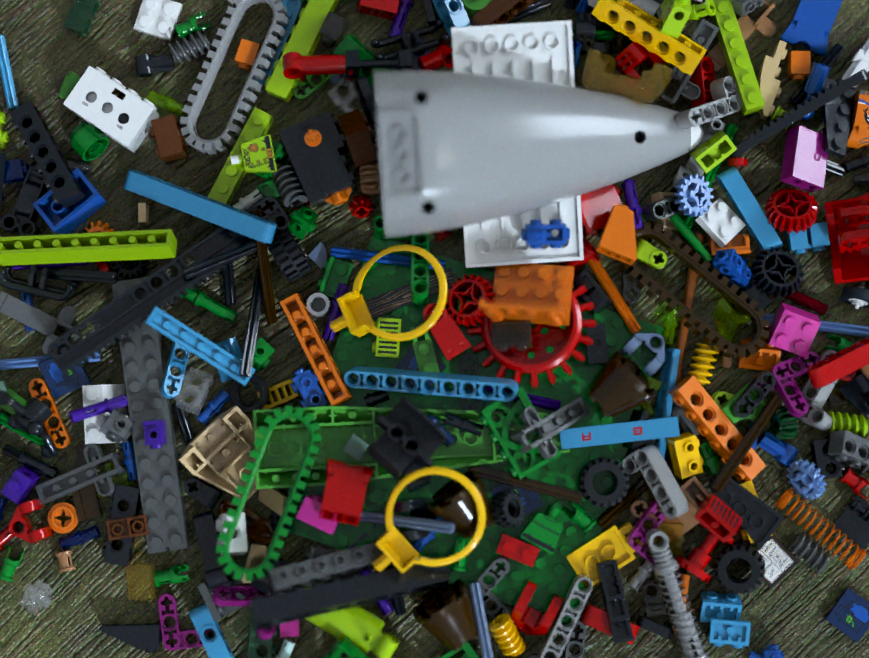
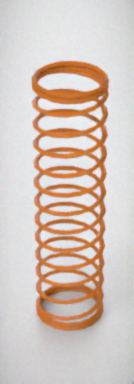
(787, 496)

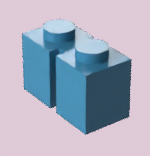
(813, 238)

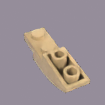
(768, 85)

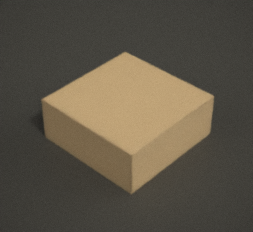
(143, 213)

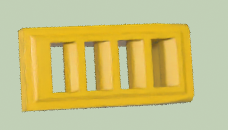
(280, 401)

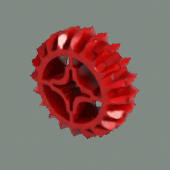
(791, 210)
(474, 286)

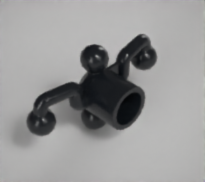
(31, 420)

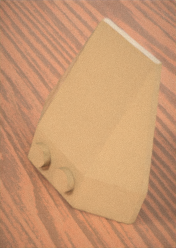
(222, 451)

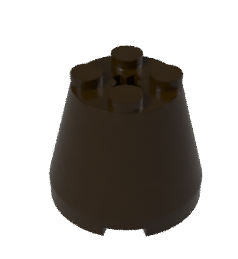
(620, 386)
(458, 506)
(448, 615)

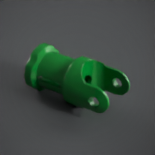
(190, 26)
(840, 342)
(709, 459)
(580, 517)
(459, 546)
(9, 565)
(170, 575)

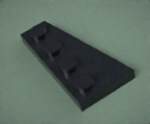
(837, 121)
(758, 518)

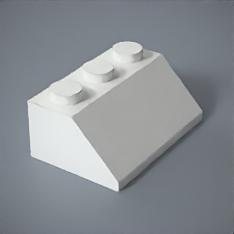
(94, 394)

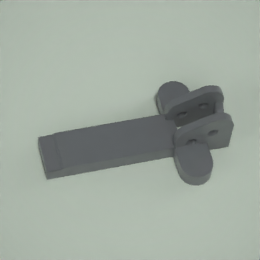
(703, 36)
(38, 319)
(549, 426)
(82, 477)

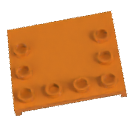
(531, 294)

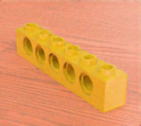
(653, 43)

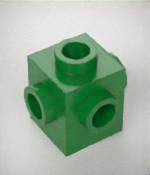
(305, 219)
(262, 354)

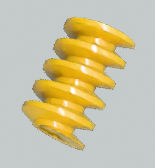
(702, 363)
(507, 635)

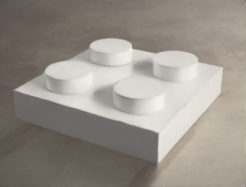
(158, 18)
(720, 222)

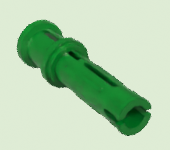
(200, 298)

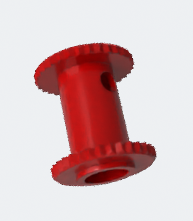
(589, 253)

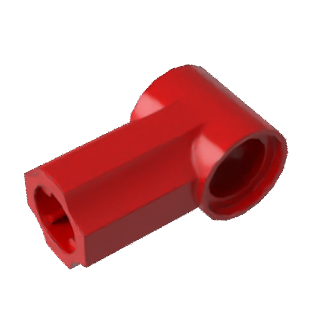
(436, 59)

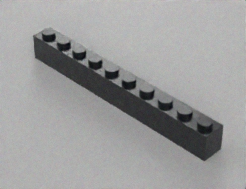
(344, 594)

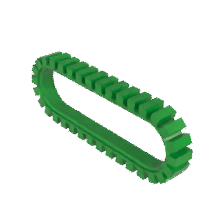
(293, 495)

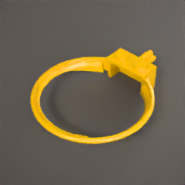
(357, 315)
(395, 545)

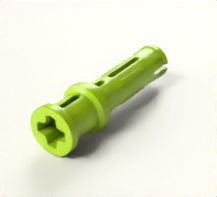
(697, 12)

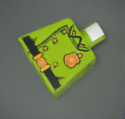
(673, 16)
(256, 156)

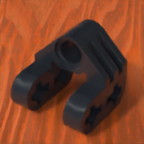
(585, 33)
(419, 509)

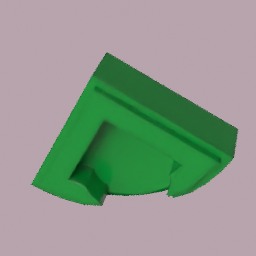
(268, 189)
(378, 496)

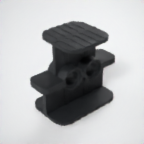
(415, 430)

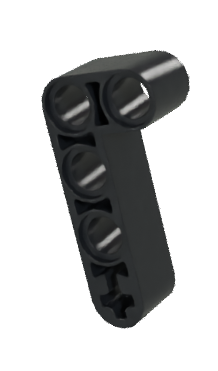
(207, 535)

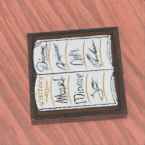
(777, 561)

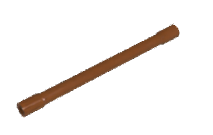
(687, 301)

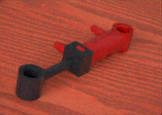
(300, 66)

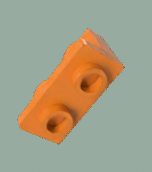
(763, 359)

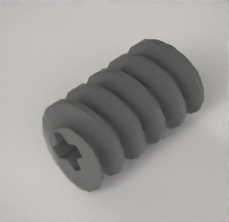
(190, 47)
(289, 187)
(809, 551)

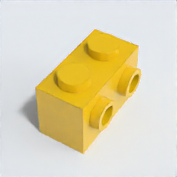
(685, 455)

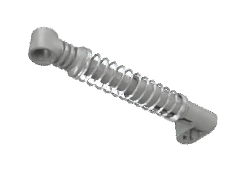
(682, 617)

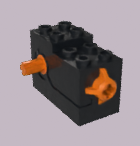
(319, 159)

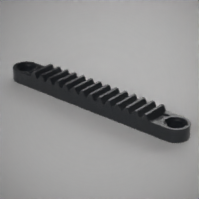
(800, 111)

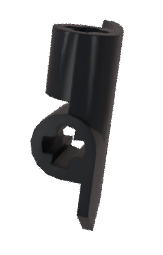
(858, 393)

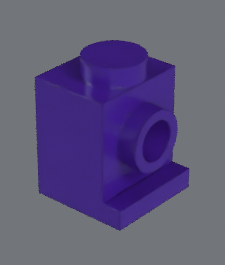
(158, 426)

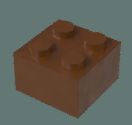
(358, 137)
(169, 139)

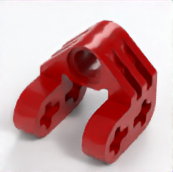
(633, 56)
(848, 232)
(20, 516)
(530, 620)

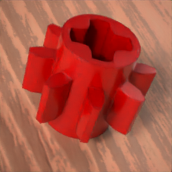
(360, 206)

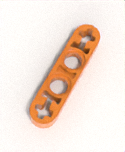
(55, 412)

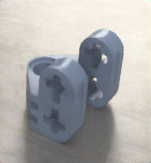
(636, 340)

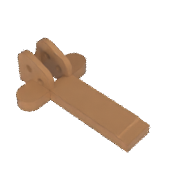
(763, 26)

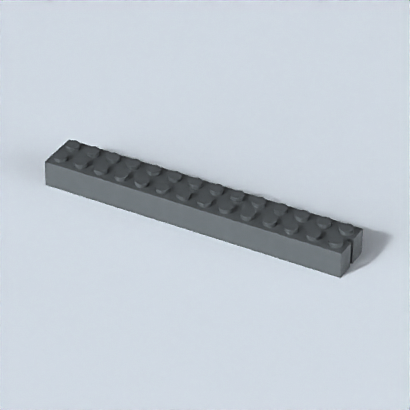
(156, 468)

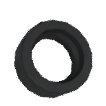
(263, 396)

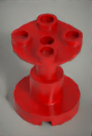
(699, 557)

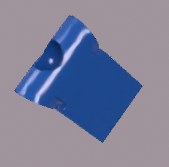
(812, 24)

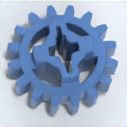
(693, 195)
(806, 479)

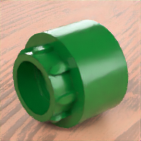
(88, 141)

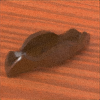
(259, 532)

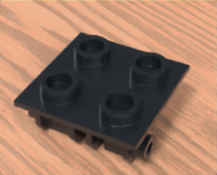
(855, 521)

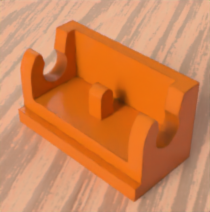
(739, 242)

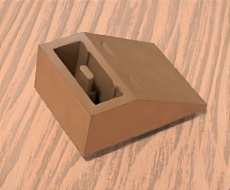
(695, 495)

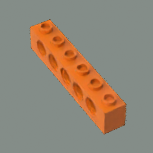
(316, 350)
(727, 432)

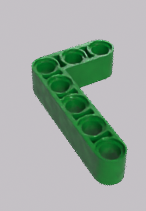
(418, 267)

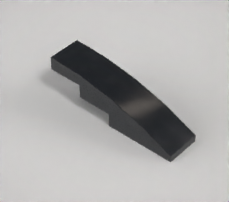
(614, 601)

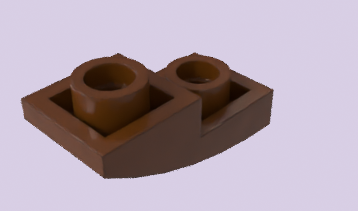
(127, 527)

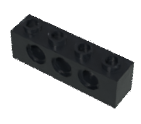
(132, 495)

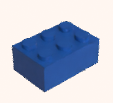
(66, 220)

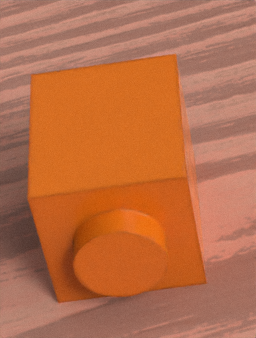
(247, 54)
(798, 65)

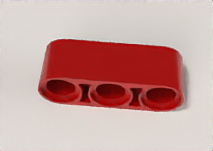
(703, 77)
(597, 619)

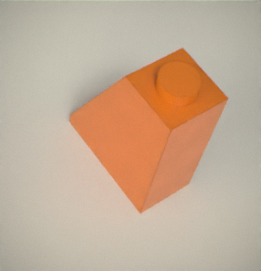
(618, 235)

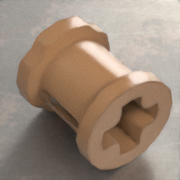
(633, 511)
(65, 561)

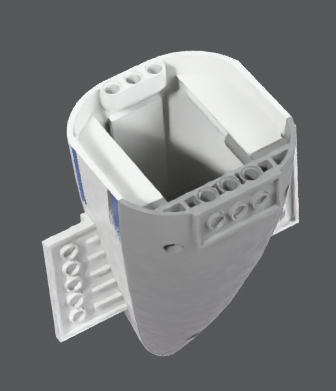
(509, 142)

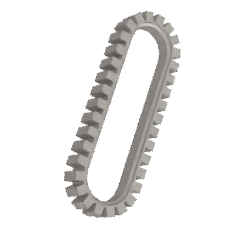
(266, 51)

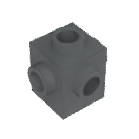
(117, 427)

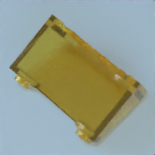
(601, 76)

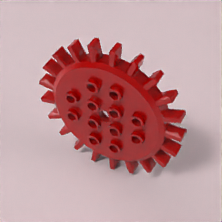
(562, 340)

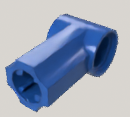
(782, 452)

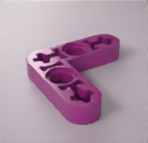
(787, 379)
(639, 532)
(232, 600)
(180, 635)

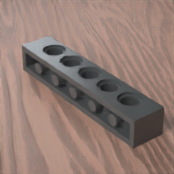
(324, 568)

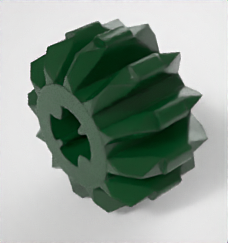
(784, 424)

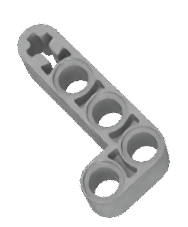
(725, 102)
(816, 403)
(658, 478)

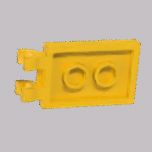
(605, 546)

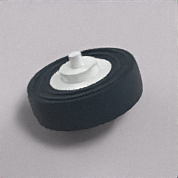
(856, 296)

